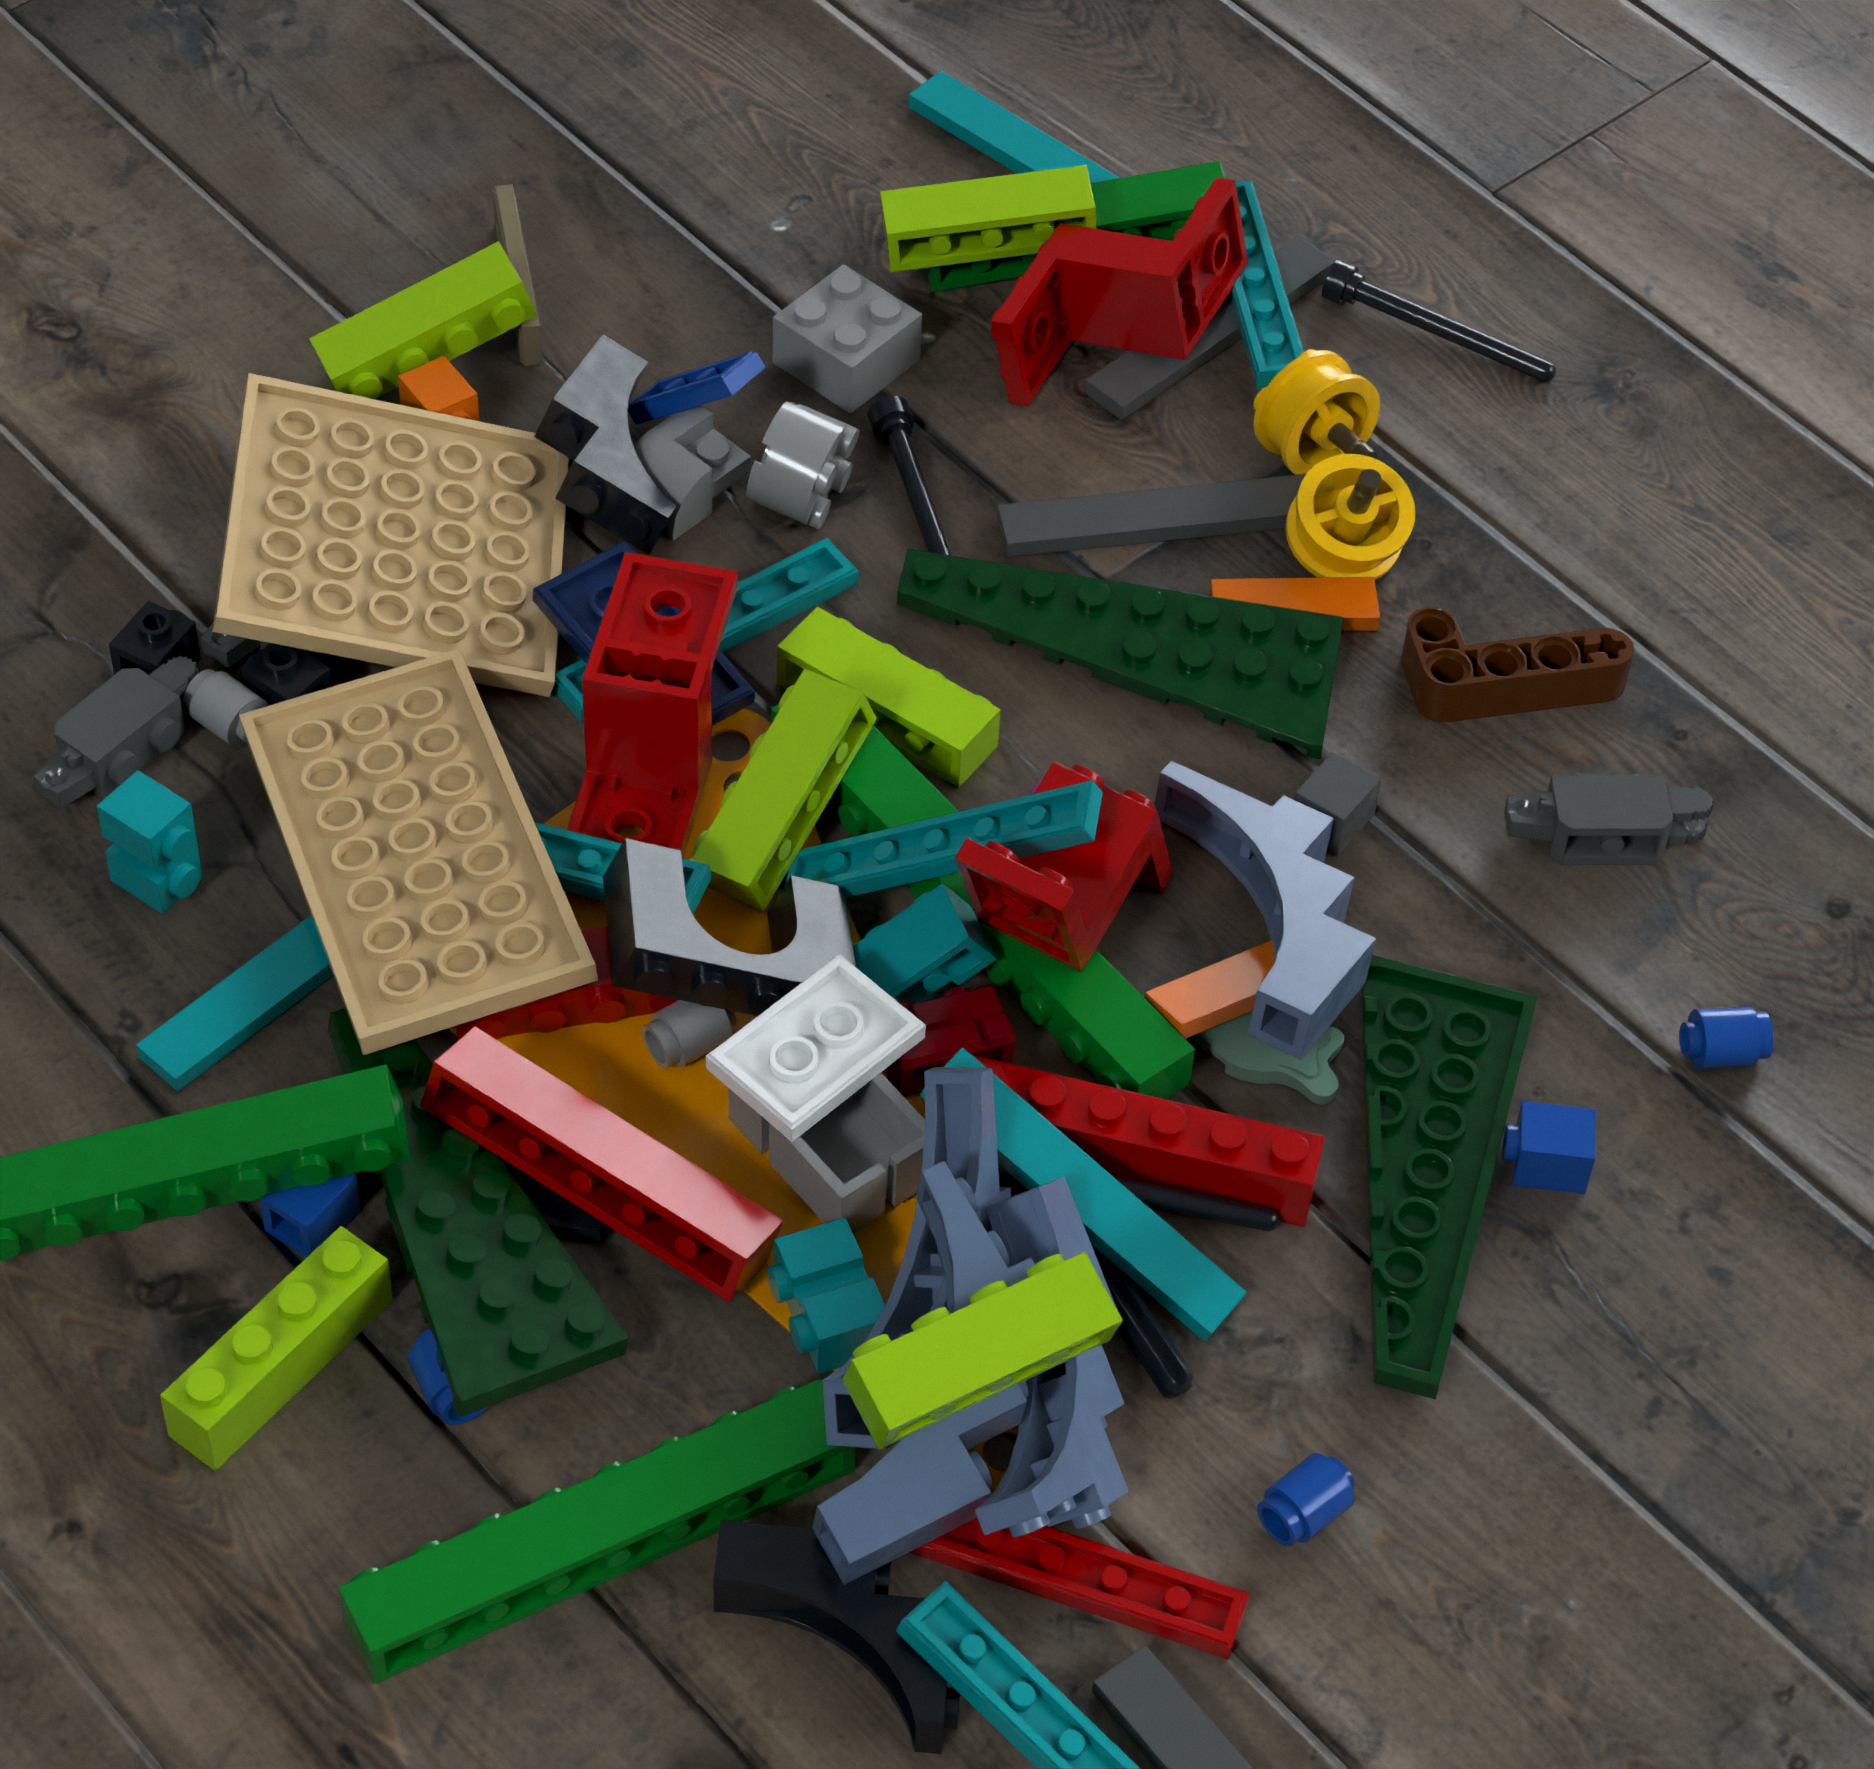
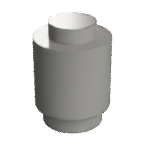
(217, 702)
(686, 1032)

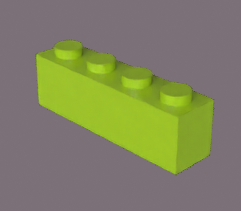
(983, 217)
(423, 322)
(913, 705)
(784, 788)
(277, 1348)
(980, 1348)

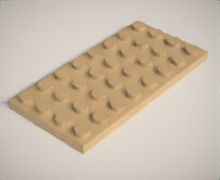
(416, 851)

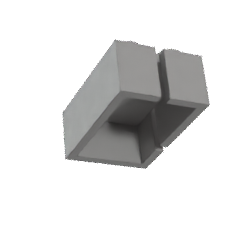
(850, 1157)

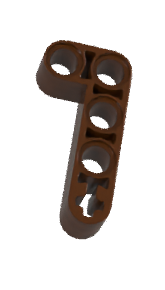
(1509, 675)

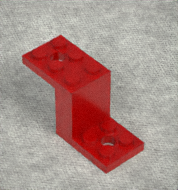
(1120, 291)
(652, 700)
(1071, 894)

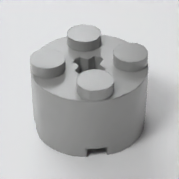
(802, 464)

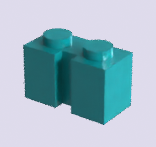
(152, 842)
(925, 947)
(826, 1292)

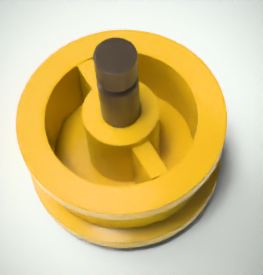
(1316, 411)
(1350, 517)

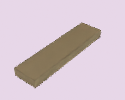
(511, 239)

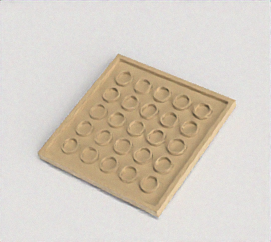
(391, 534)

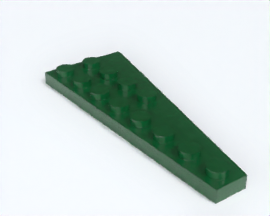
(1211, 653)
(1436, 1109)
(484, 1260)

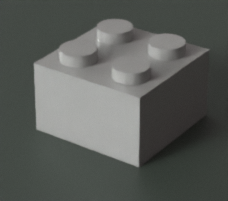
(846, 338)

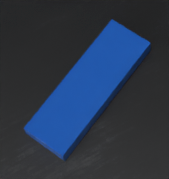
(695, 387)

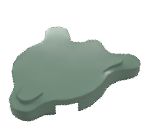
(1263, 1064)

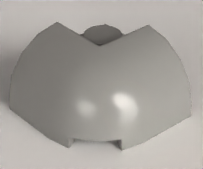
(690, 465)

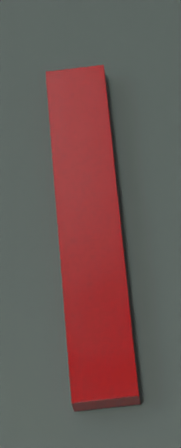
(1099, 1582)

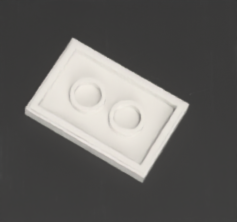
(815, 1047)

